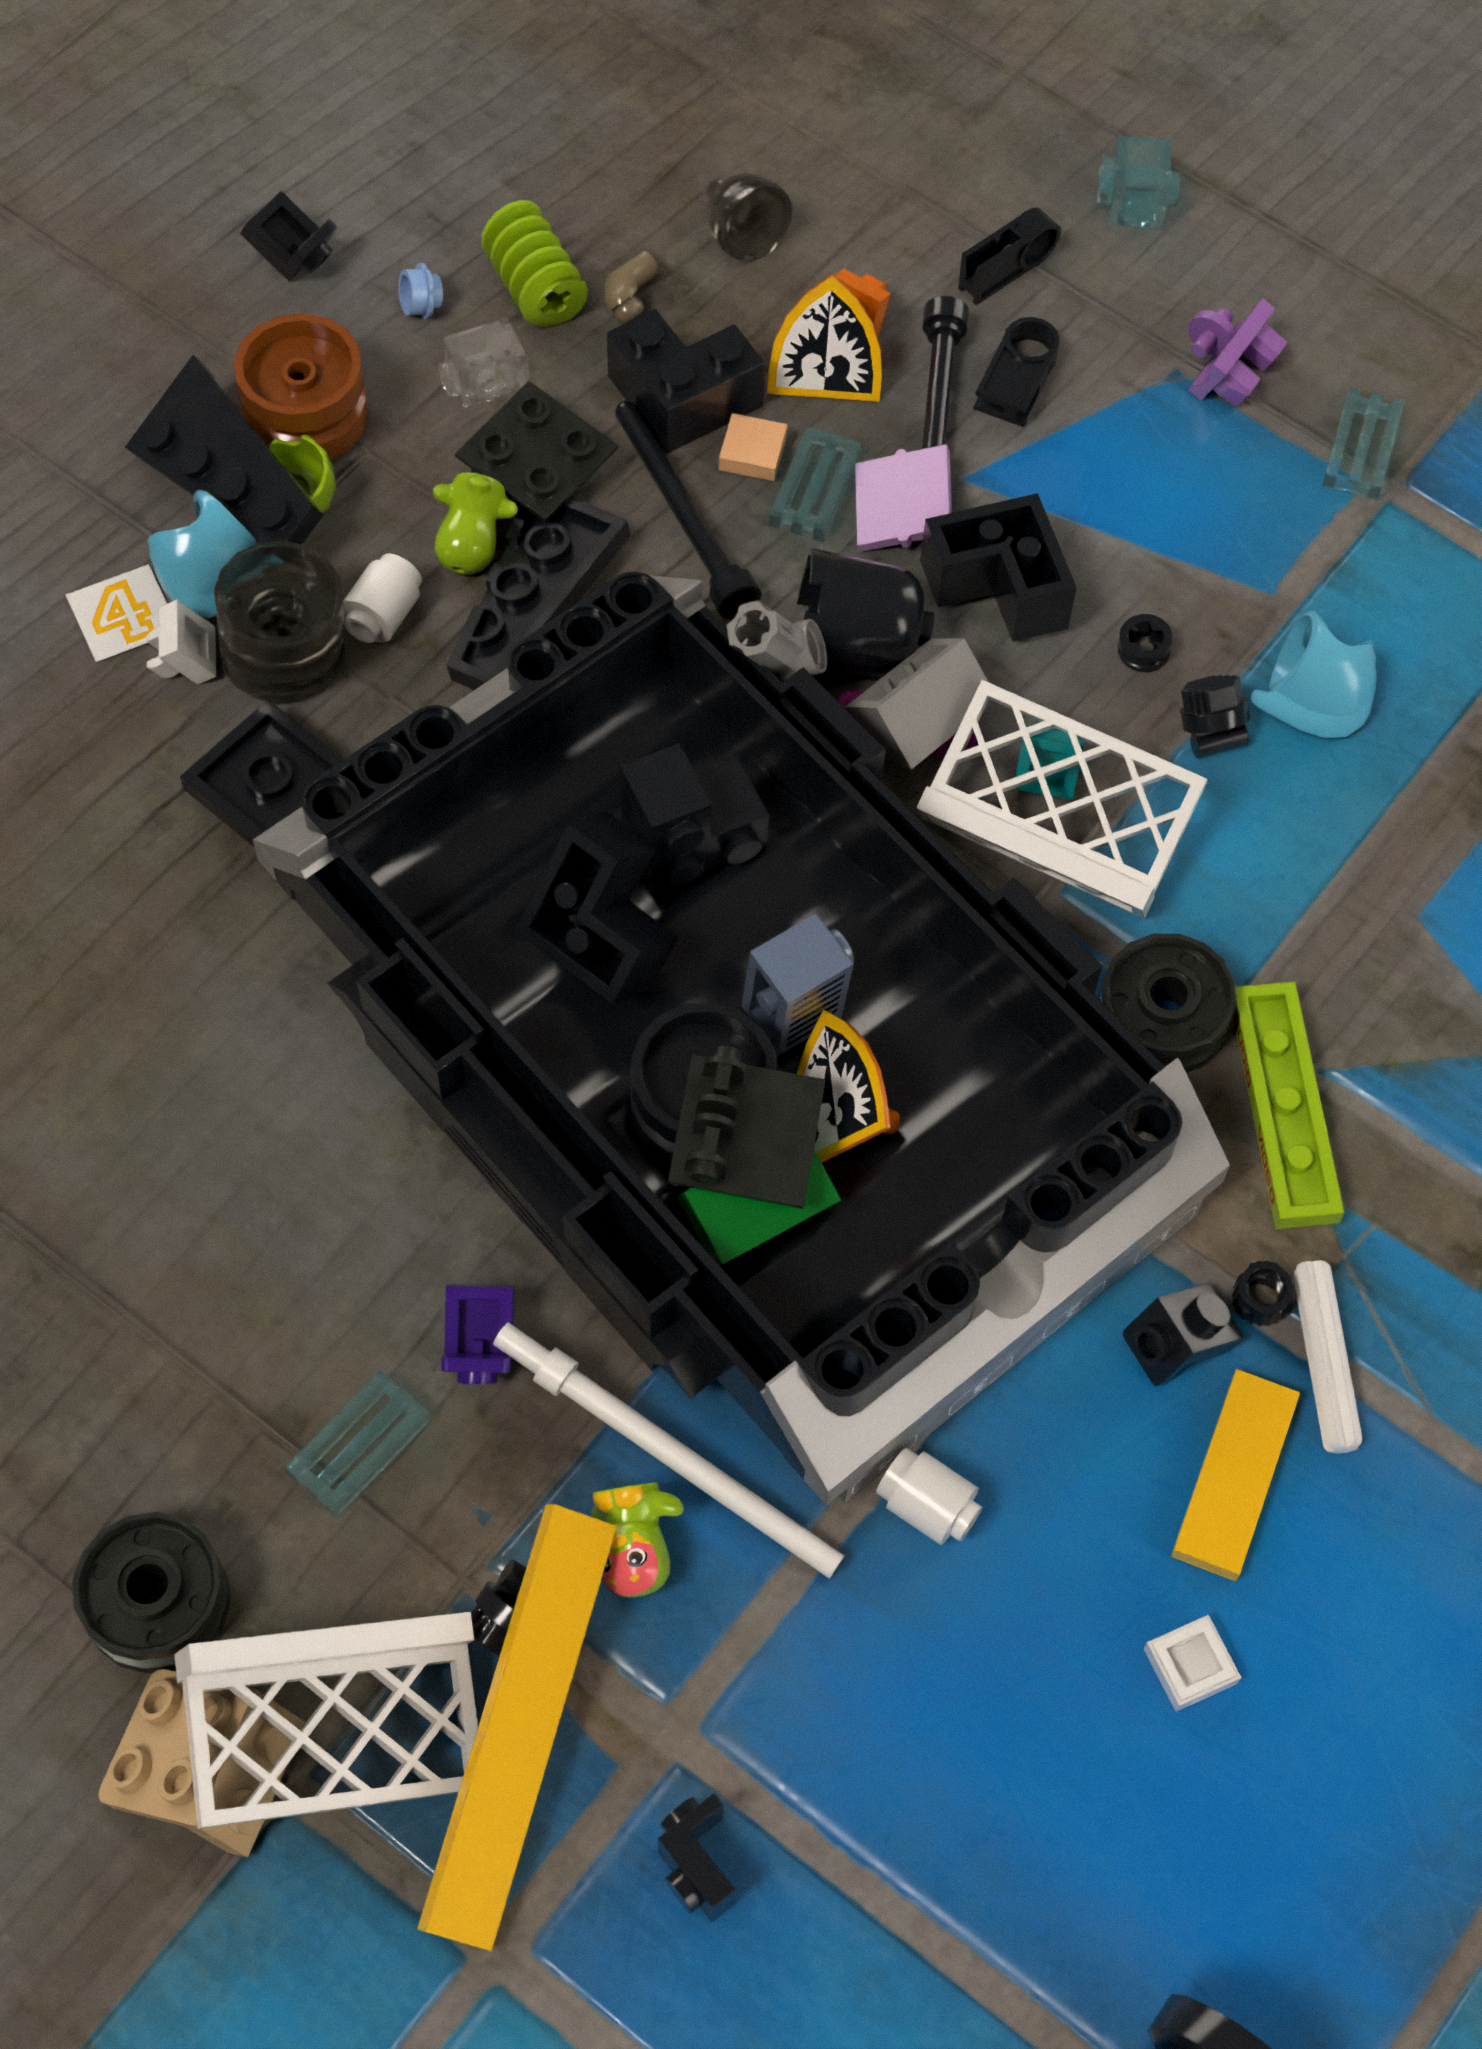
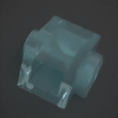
(1138, 182)

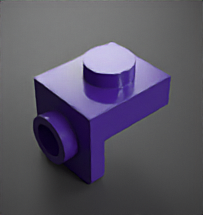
(471, 1324)

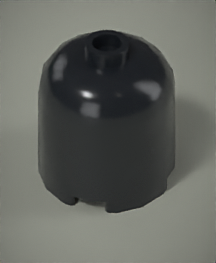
(865, 612)

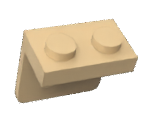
(154, 1765)

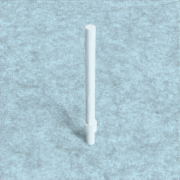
(559, 1373)

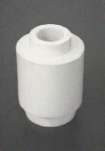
(381, 599)
(930, 1496)

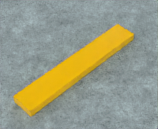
(517, 1728)

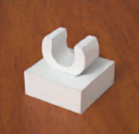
(184, 644)

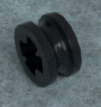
(1158, 634)

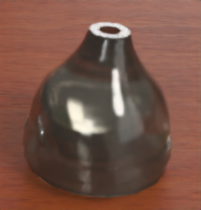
(748, 215)

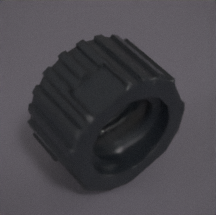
(1267, 1274)

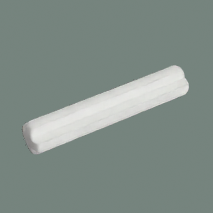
(1327, 1357)

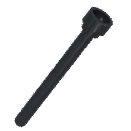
(944, 324)
(728, 582)

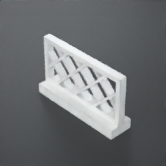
(1038, 847)
(307, 1658)

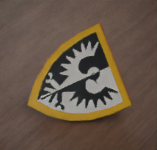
(827, 347)
(854, 1090)

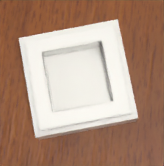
(1192, 1663)

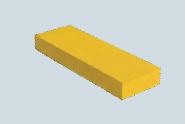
(1235, 1475)

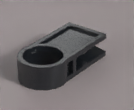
(1007, 254)
(1016, 379)

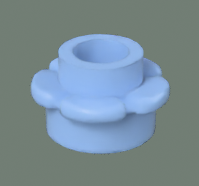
(419, 291)

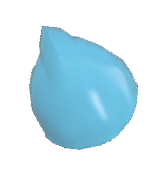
(192, 556)
(1322, 686)

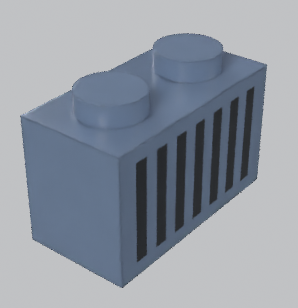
(795, 980)

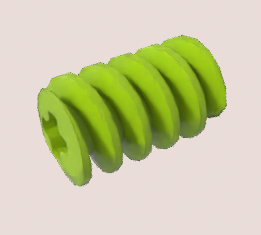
(533, 264)

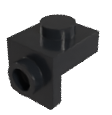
(289, 237)
(1181, 1331)
(694, 1875)

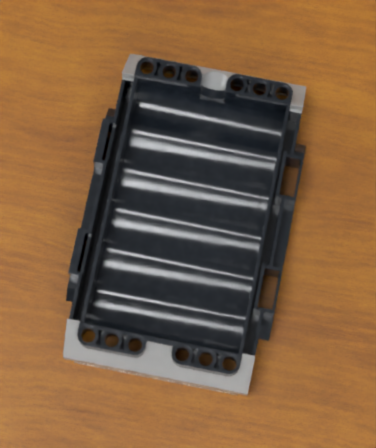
(966, 995)

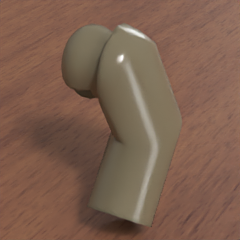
(625, 282)

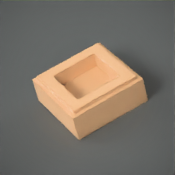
(753, 447)

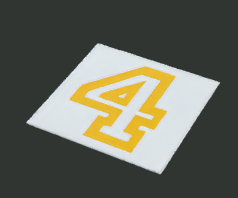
(118, 611)

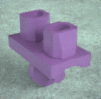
(1216, 336)

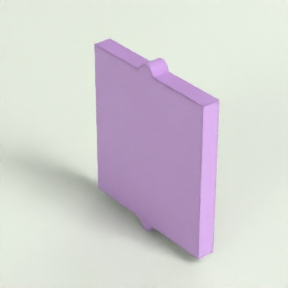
(899, 495)

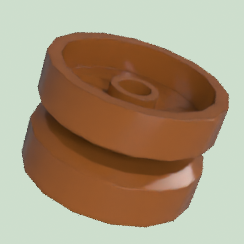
(302, 379)

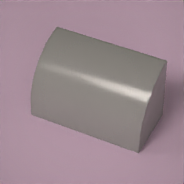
(920, 700)

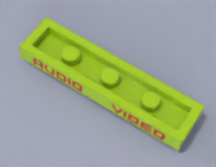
(1286, 1106)

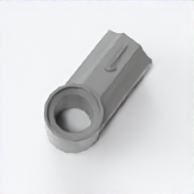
(777, 642)

